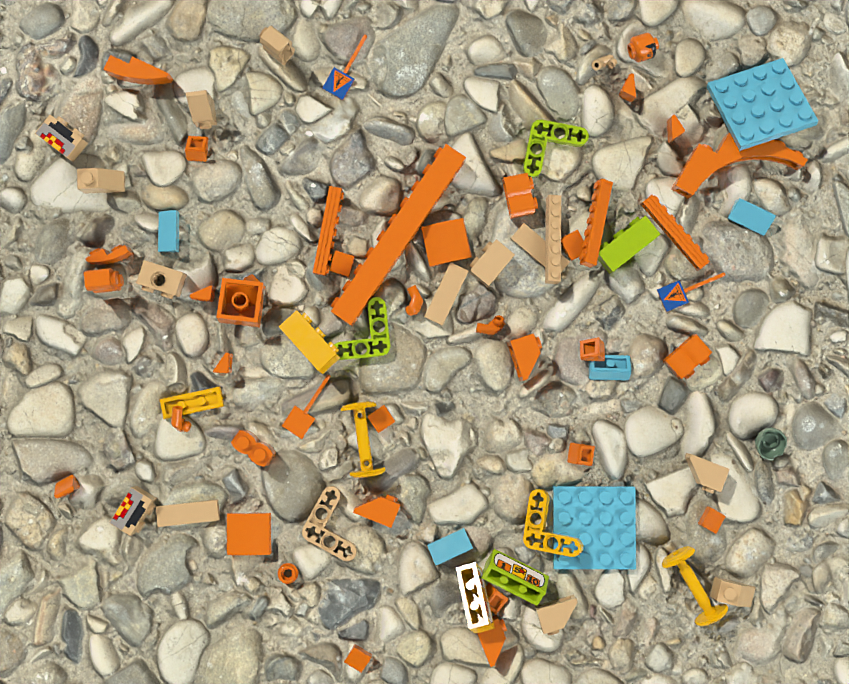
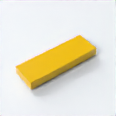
(193, 402)

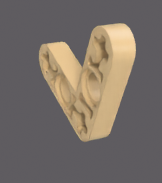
(319, 525)

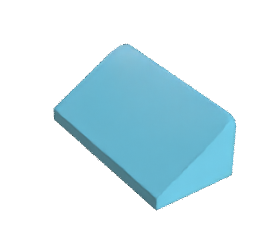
(751, 216)
(168, 231)
(613, 368)
(450, 546)

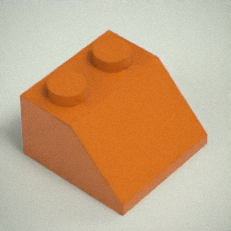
(240, 302)
(524, 354)

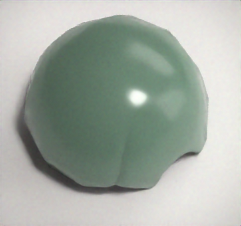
(770, 443)

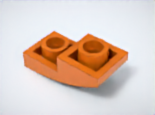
(103, 256)

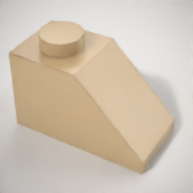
(201, 109)
(100, 180)
(707, 473)
(732, 592)
(555, 614)

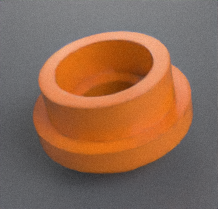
(281, 573)

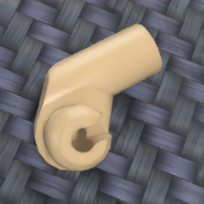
(603, 61)

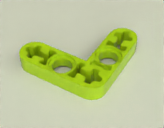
(542, 139)
(375, 336)

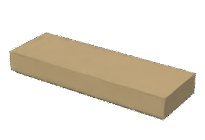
(534, 245)
(446, 294)
(187, 513)

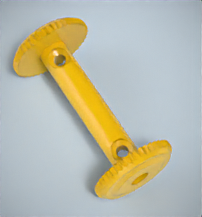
(363, 440)
(711, 613)

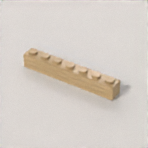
(553, 240)

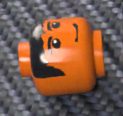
(642, 47)

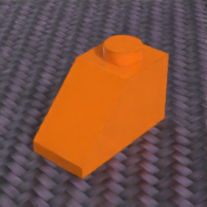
(380, 509)
(493, 640)

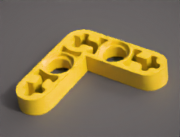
(539, 530)

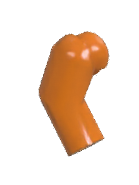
(415, 303)
(492, 327)
(177, 420)

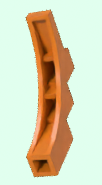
(705, 161)

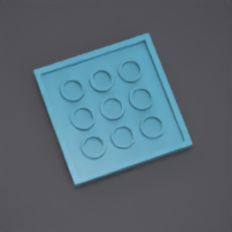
(761, 104)
(603, 522)

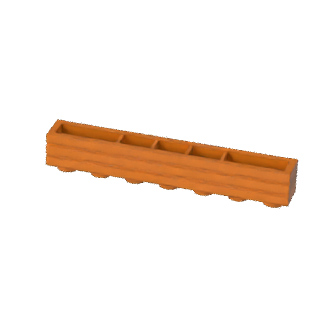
(596, 223)
(328, 231)
(675, 232)

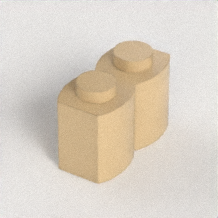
(276, 44)

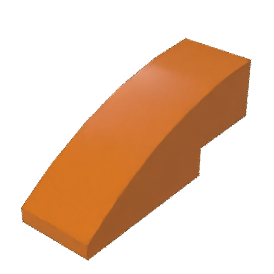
(136, 71)

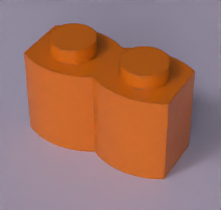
(519, 195)
(103, 280)
(687, 357)
(248, 443)

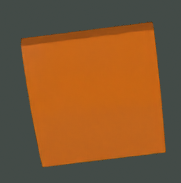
(446, 242)
(249, 533)

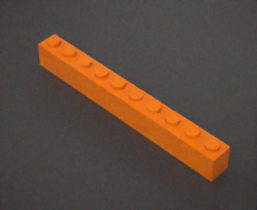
(398, 235)

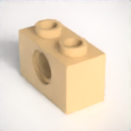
(173, 279)

